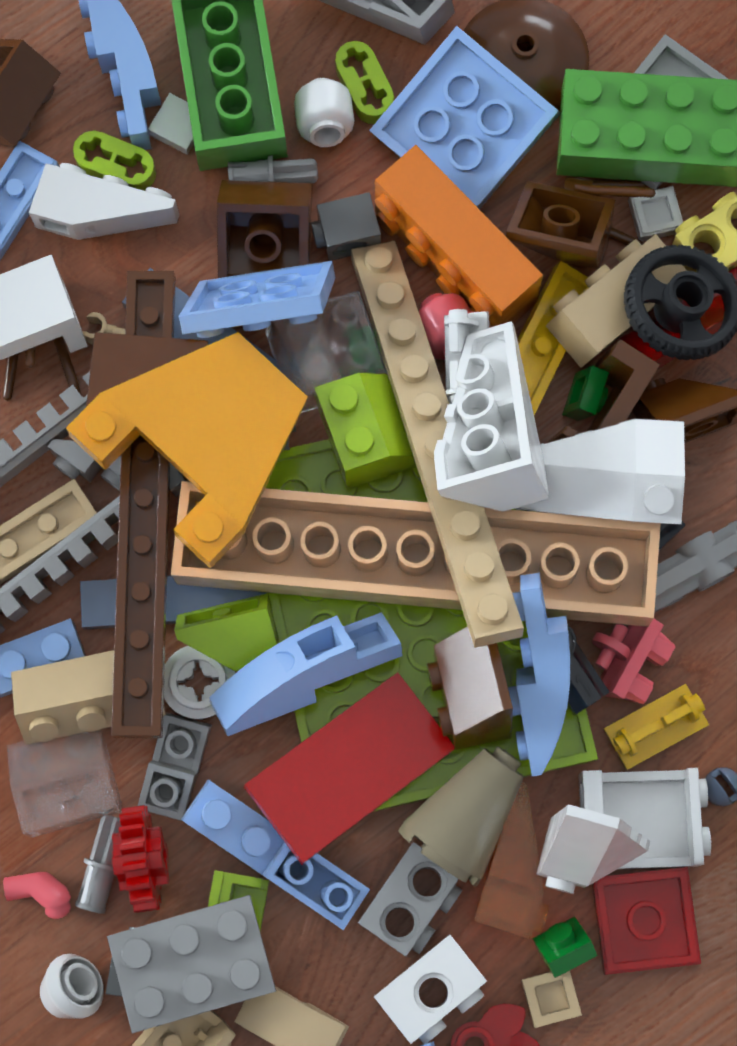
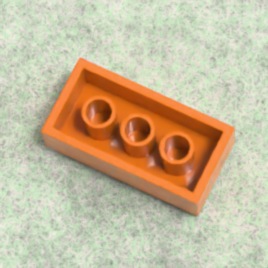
(454, 239)

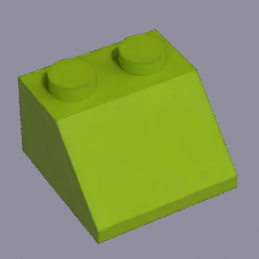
(364, 427)

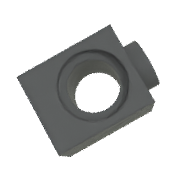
(346, 226)

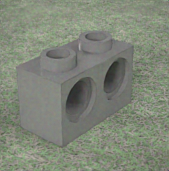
(400, 893)

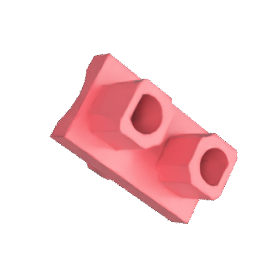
(624, 655)

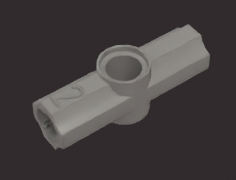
(697, 566)

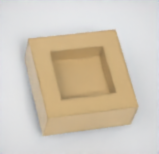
(551, 998)

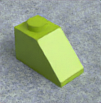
(230, 631)

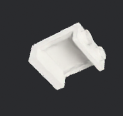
(36, 309)
(658, 806)

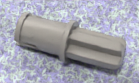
(274, 171)
(99, 868)

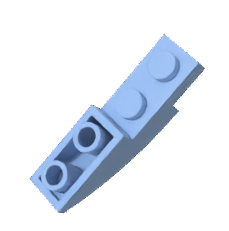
(125, 57)
(292, 670)
(544, 686)
(259, 846)

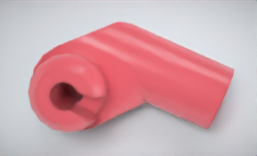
(43, 888)

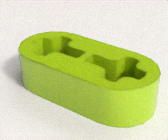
(373, 78)
(118, 152)

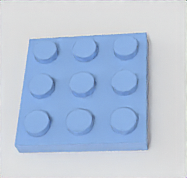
(467, 117)
(258, 299)

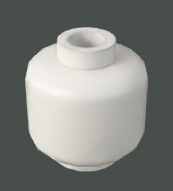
(324, 112)

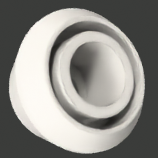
(71, 987)

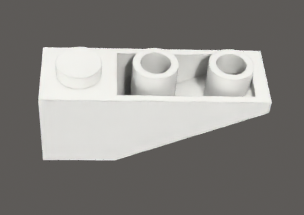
(91, 207)

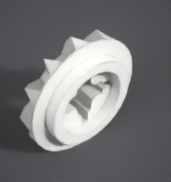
(181, 668)

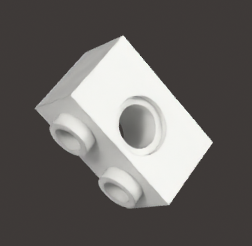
(402, 1000)

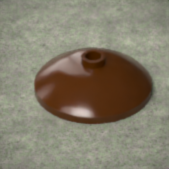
(549, 30)

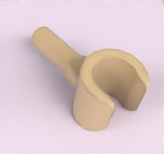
(98, 318)

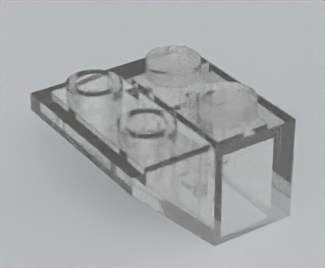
(326, 348)
(62, 782)

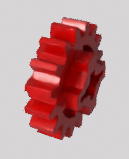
(140, 858)

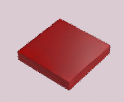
(646, 921)

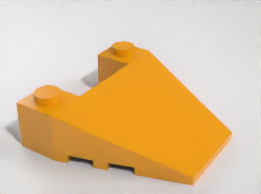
(215, 419)

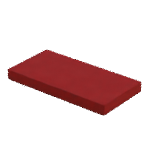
(349, 768)

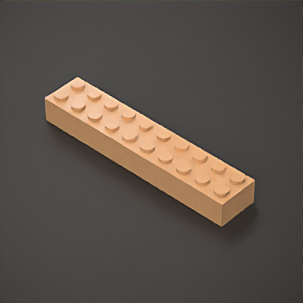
(395, 556)

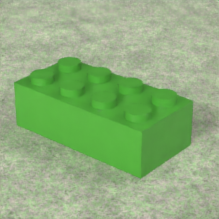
(229, 81)
(648, 128)

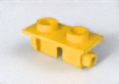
(657, 726)

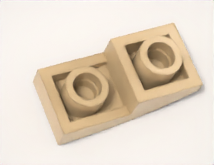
(289, 1021)

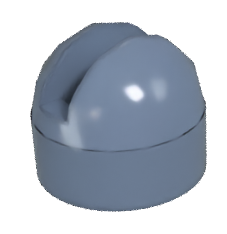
(716, 793)

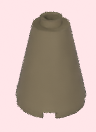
(467, 815)

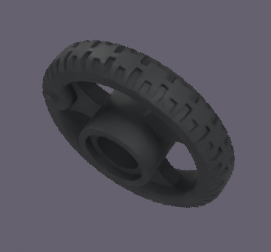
(694, 288)

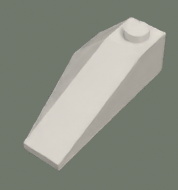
(491, 434)
(617, 473)
(586, 847)

